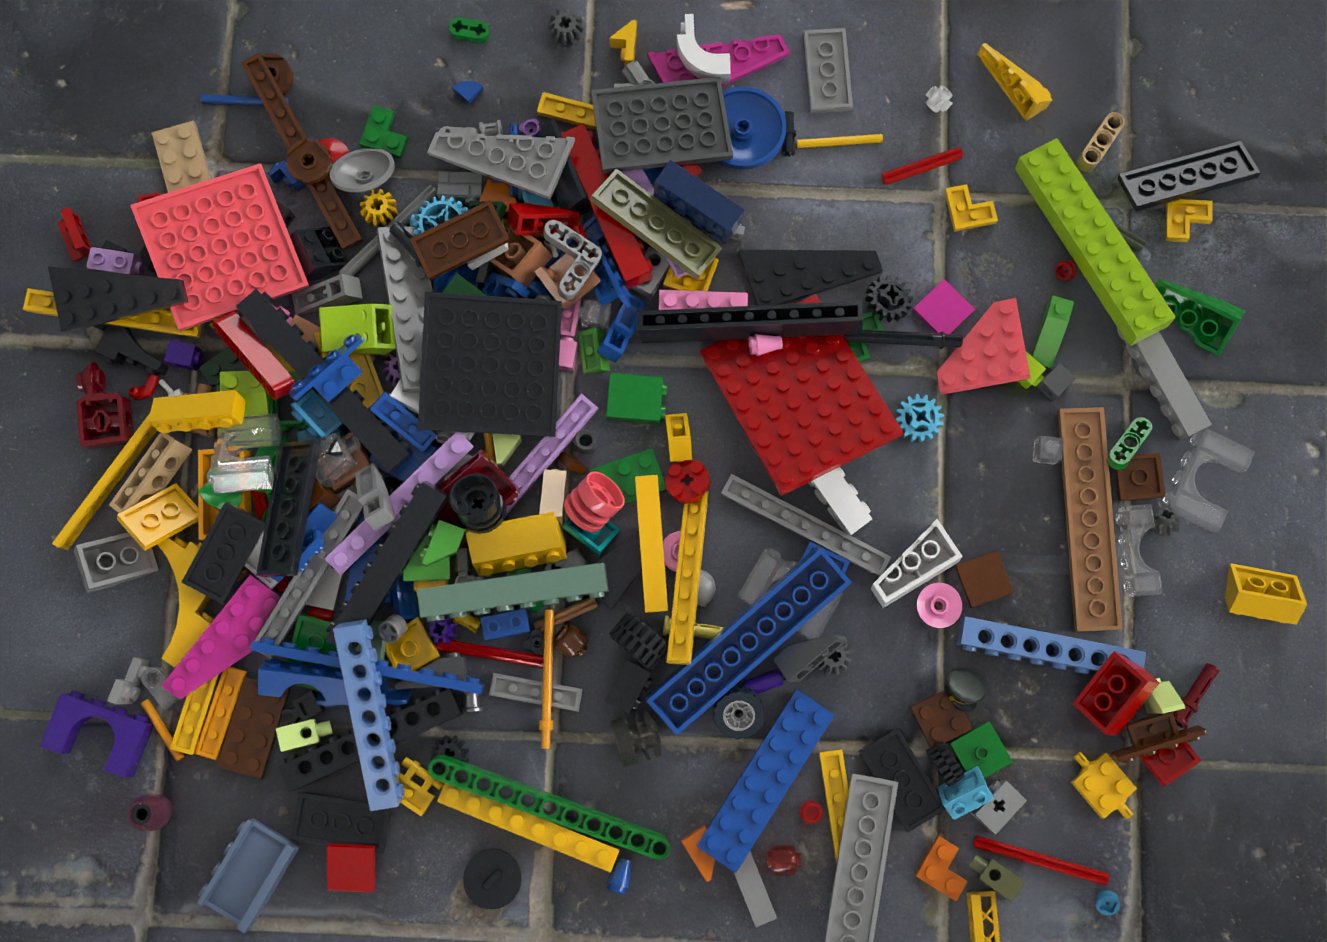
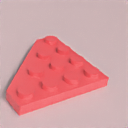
(989, 353)

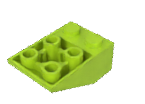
(369, 320)

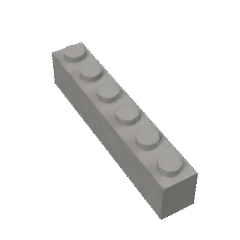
(1168, 385)

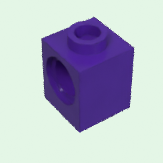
(183, 355)

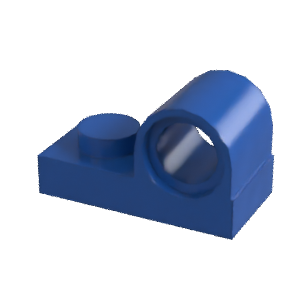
(503, 286)

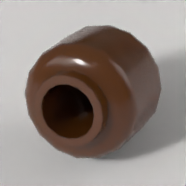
(571, 641)

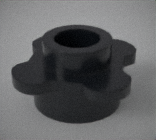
(530, 642)

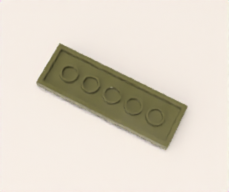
(656, 224)

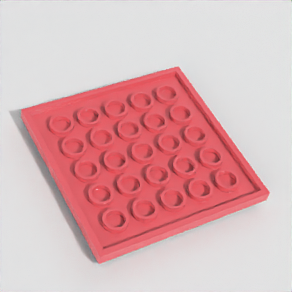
(222, 243)

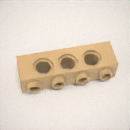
(152, 472)

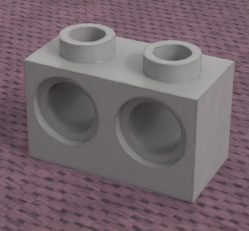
(658, 273)

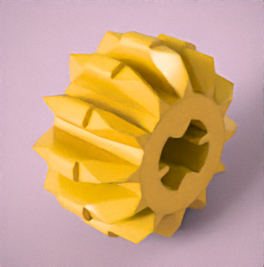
(386, 204)

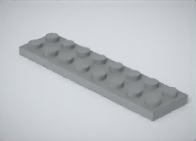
(406, 292)
(861, 859)

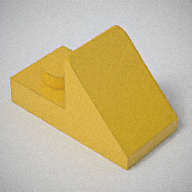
(626, 41)

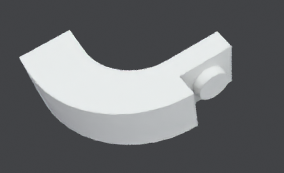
(696, 60)

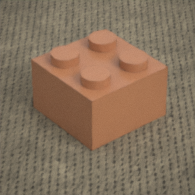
(522, 258)

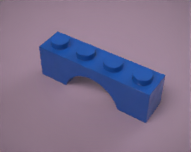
(277, 676)

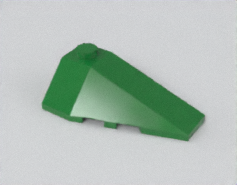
(1201, 316)

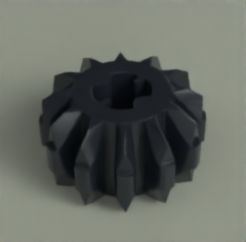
(443, 748)

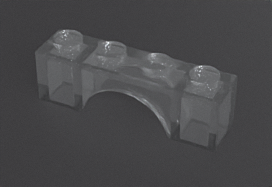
(1140, 578)

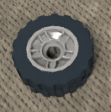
(747, 721)

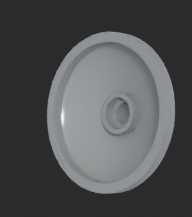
(362, 170)

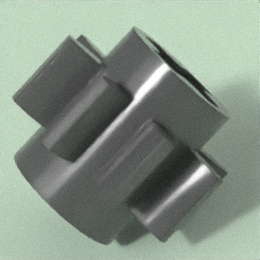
(1166, 522)

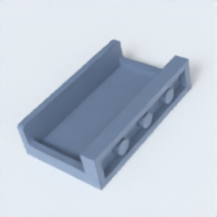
(248, 873)

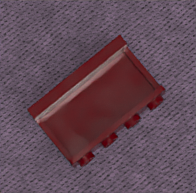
(481, 464)

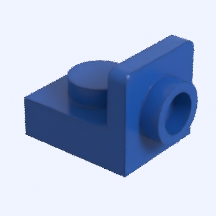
(280, 171)

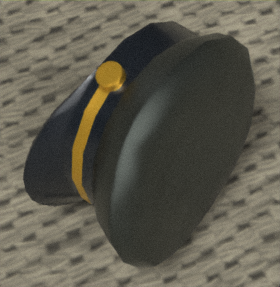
(965, 688)

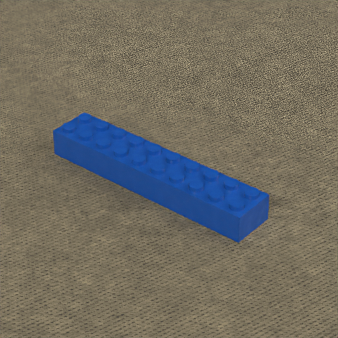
(748, 640)

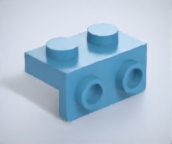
(316, 415)

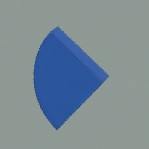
(468, 90)

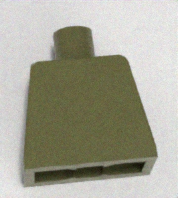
(1005, 884)

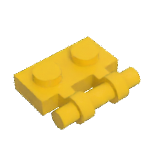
(416, 796)

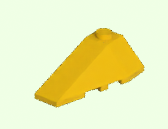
(1021, 88)

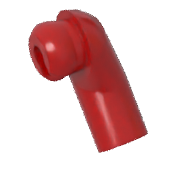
(146, 390)

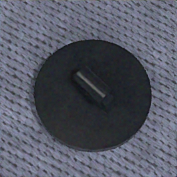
(492, 879)

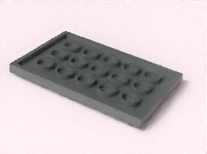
(661, 123)

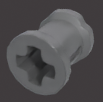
(471, 702)

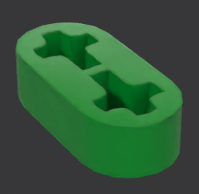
(469, 30)

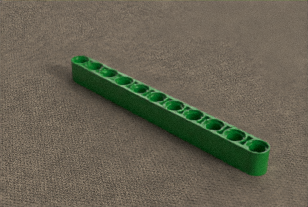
(558, 815)

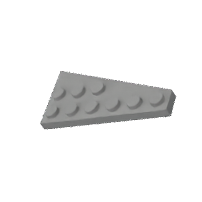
(513, 159)

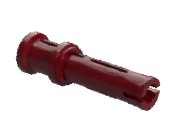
(1195, 694)

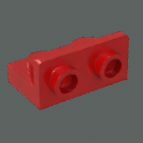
(74, 235)

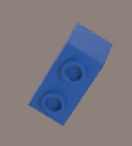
(506, 625)

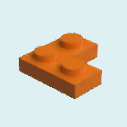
(935, 869)

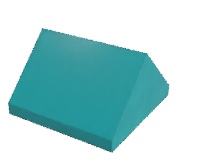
(597, 541)

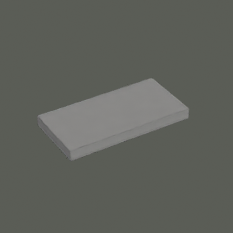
(827, 70)

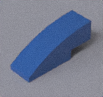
(621, 329)

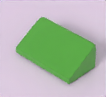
(591, 360)

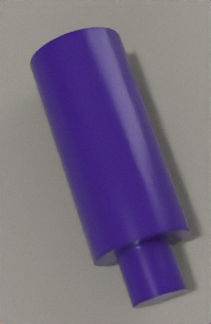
(765, 681)

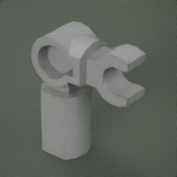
(462, 566)

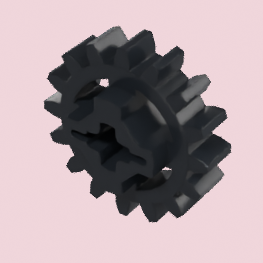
(888, 298)

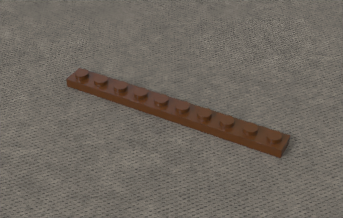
(292, 132)

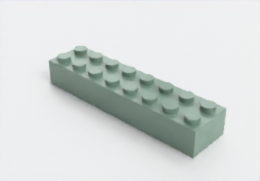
(512, 590)

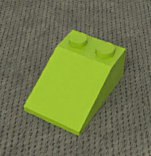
(249, 389)

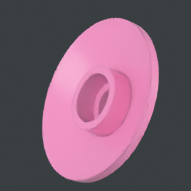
(950, 602)

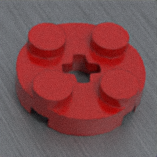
(687, 469)

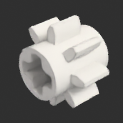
(939, 99)

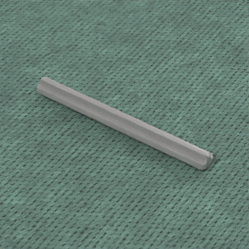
(372, 247)

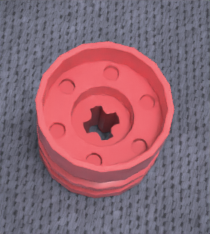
(594, 502)

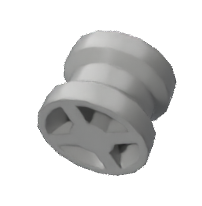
(392, 628)

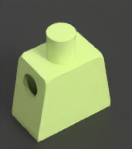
(291, 736)

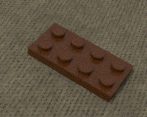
(460, 240)
(252, 731)

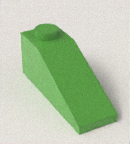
(1051, 330)

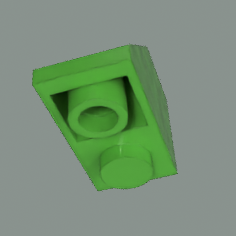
(444, 543)

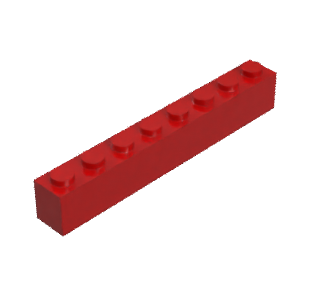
(621, 241)

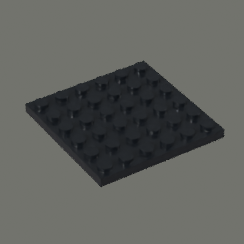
(489, 364)

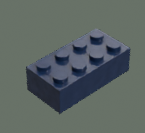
(697, 202)

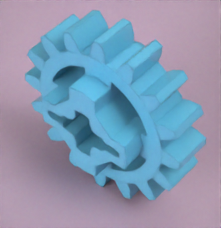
(926, 422)

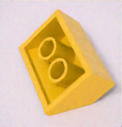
(1264, 594)

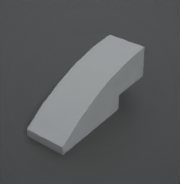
(374, 497)

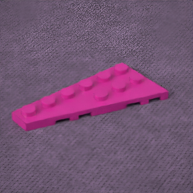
(225, 639)

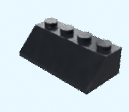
(568, 190)

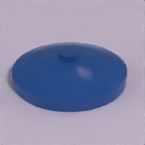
(755, 127)

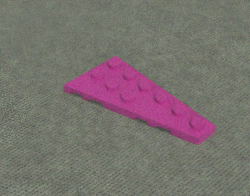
(745, 58)

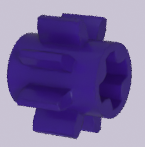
(447, 633)

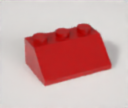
(1115, 693)

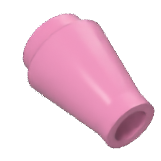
(763, 344)

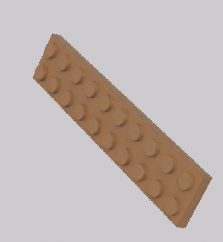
(1089, 520)

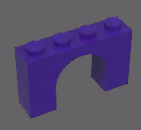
(130, 731)

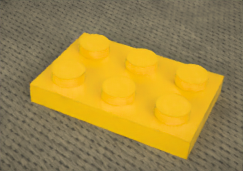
(159, 516)

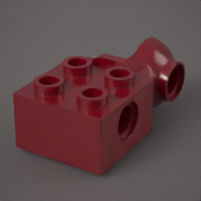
(101, 416)

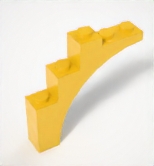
(191, 602)

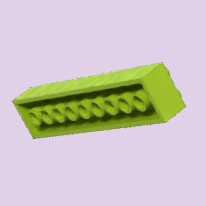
(1094, 242)

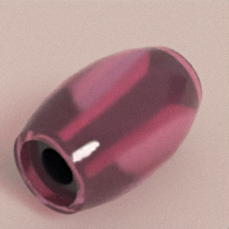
(150, 812)

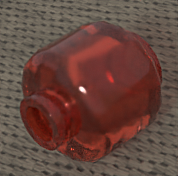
(783, 860)

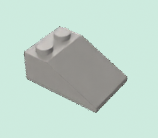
(113, 561)

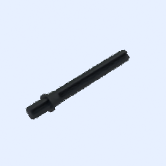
(907, 338)

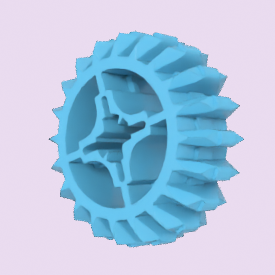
(443, 206)

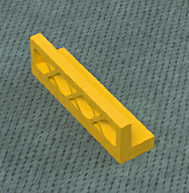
(977, 916)

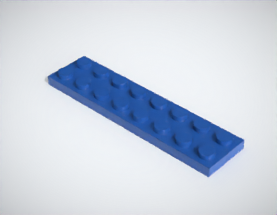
(765, 781)

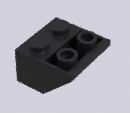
(318, 252)

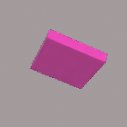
(943, 308)

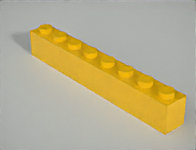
(545, 832)

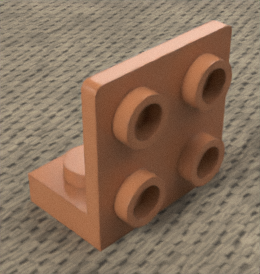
(553, 275)

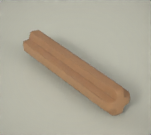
(569, 613)

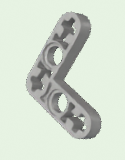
(581, 259)

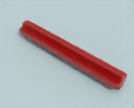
(922, 166)

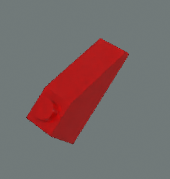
(532, 218)

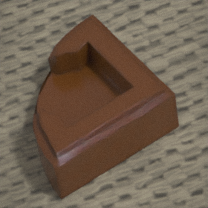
(572, 463)

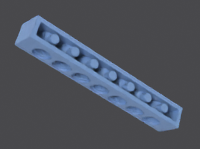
(970, 628)
(378, 795)

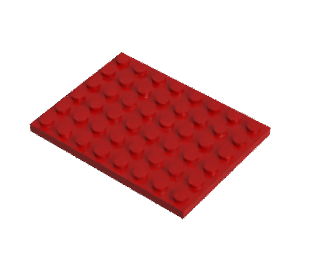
(802, 404)

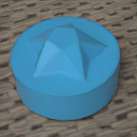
(1107, 902)

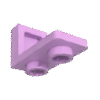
(114, 262)

